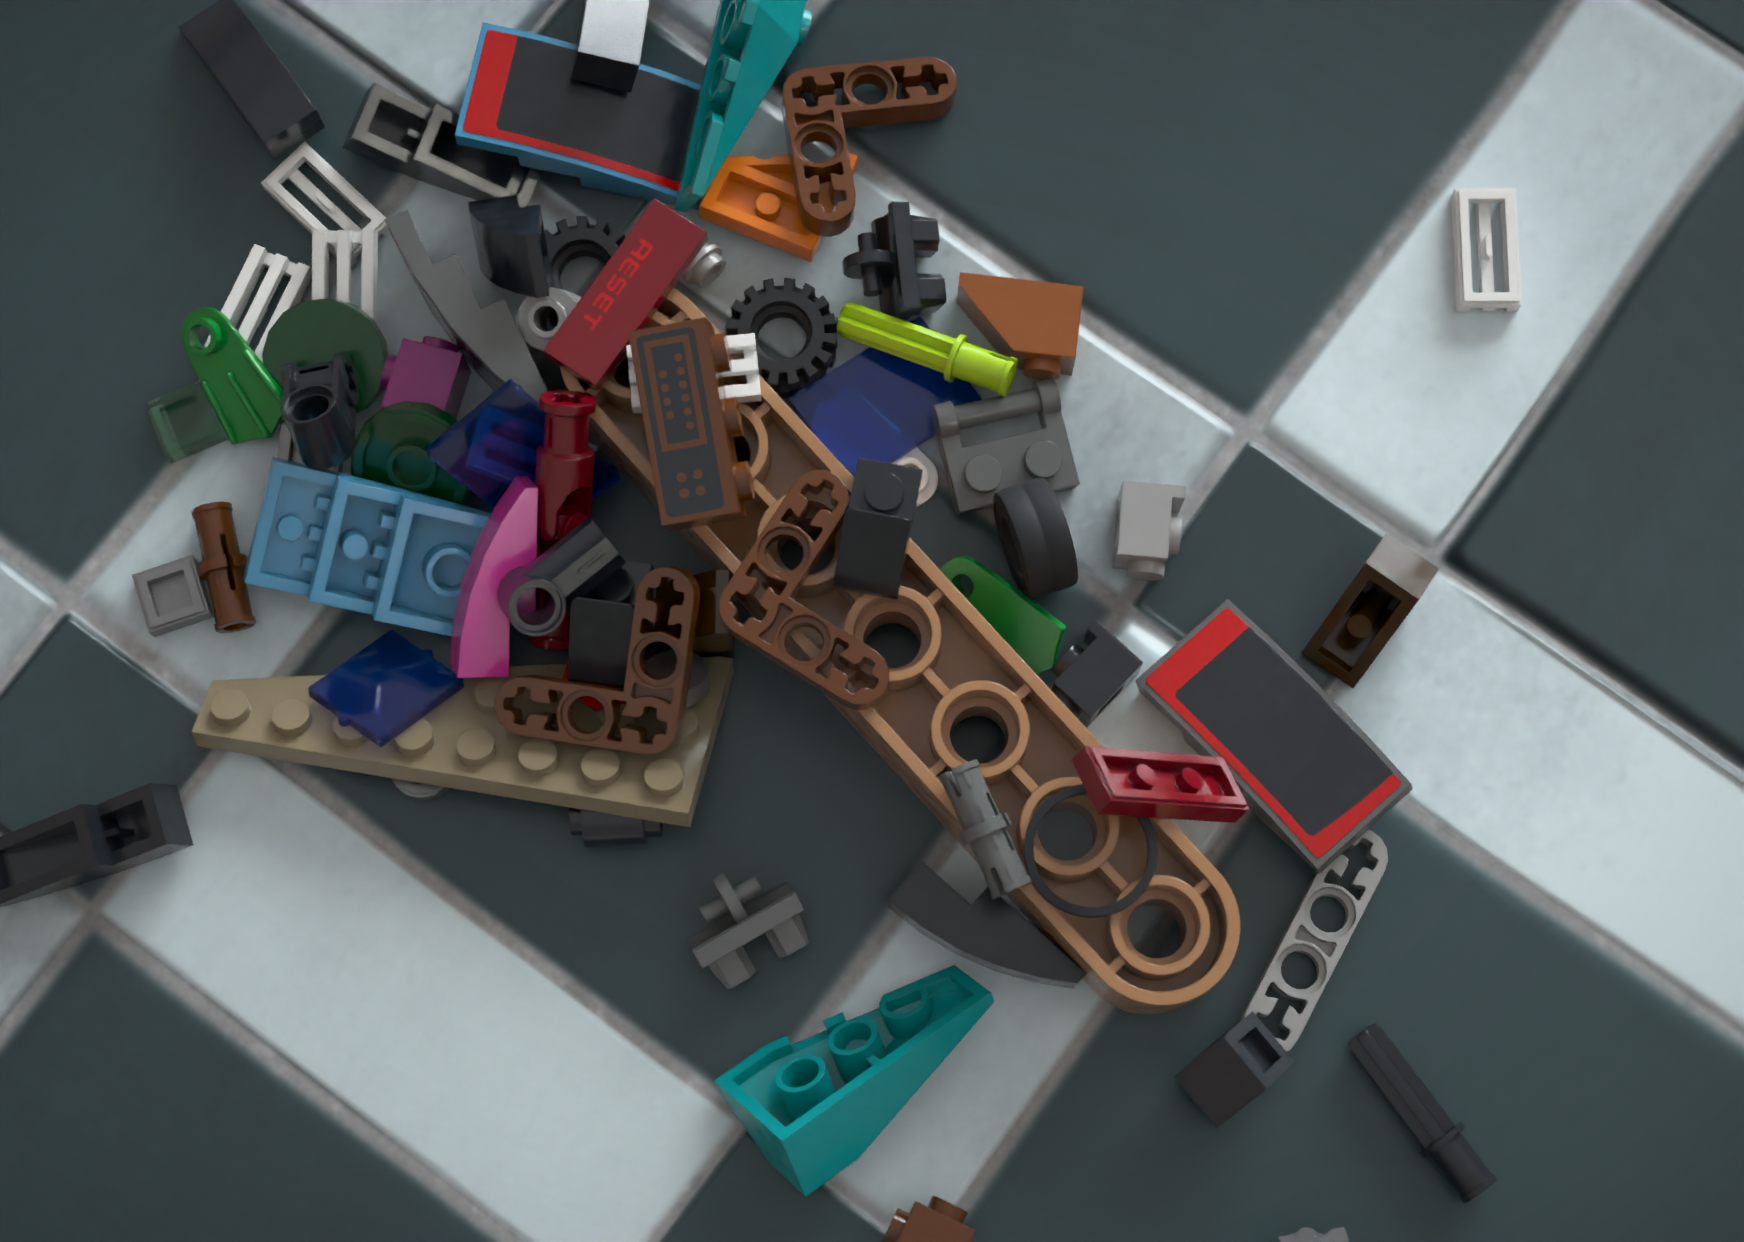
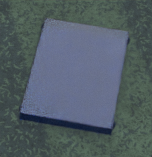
(876, 406)
(500, 443)

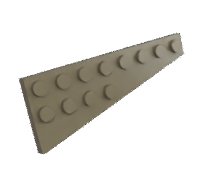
(471, 751)

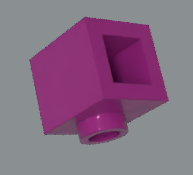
(426, 374)

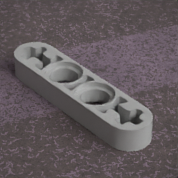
(1320, 946)

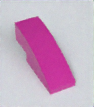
(504, 544)

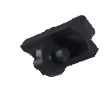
(889, 263)

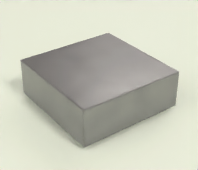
(172, 596)

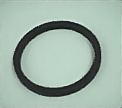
(1056, 901)

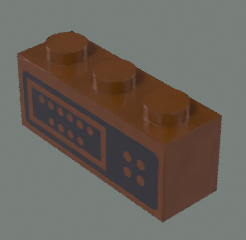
(690, 424)

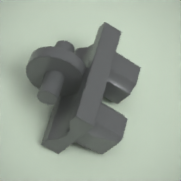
(723, 941)

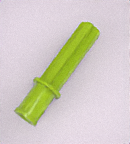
(928, 348)

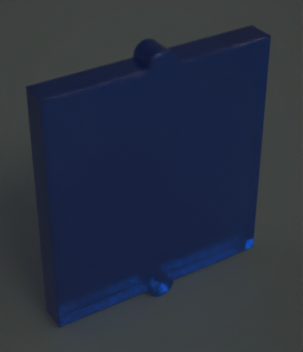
(386, 688)

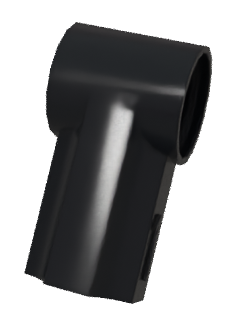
(565, 571)

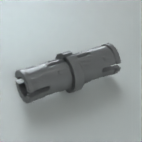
(984, 828)

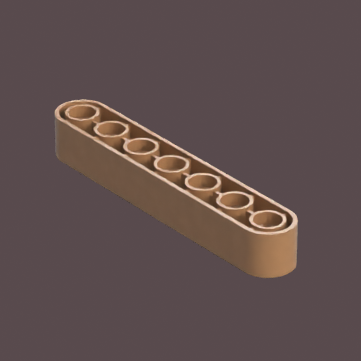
(957, 675)

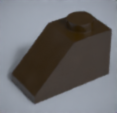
(1370, 610)
(711, 635)

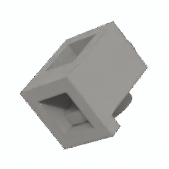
(1145, 528)

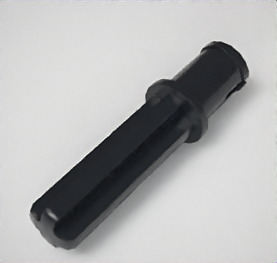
(1421, 1112)

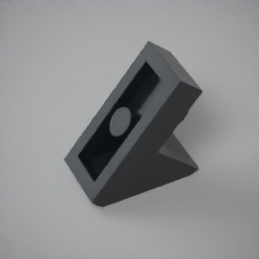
(877, 528)
(603, 627)

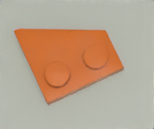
(761, 203)

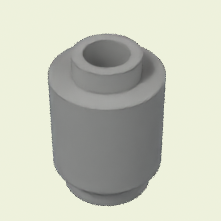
(534, 314)

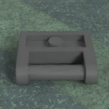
(988, 467)

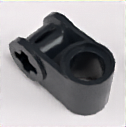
(321, 409)

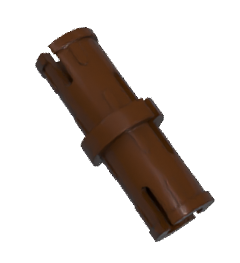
(223, 567)

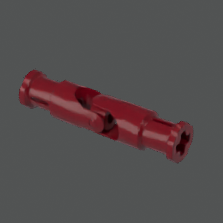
(562, 470)

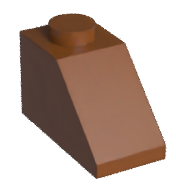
(1025, 320)

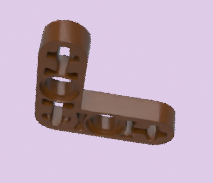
(828, 120)
(786, 614)
(640, 687)

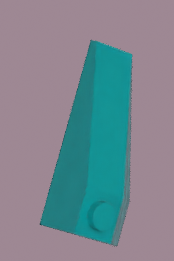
(742, 62)
(833, 1093)

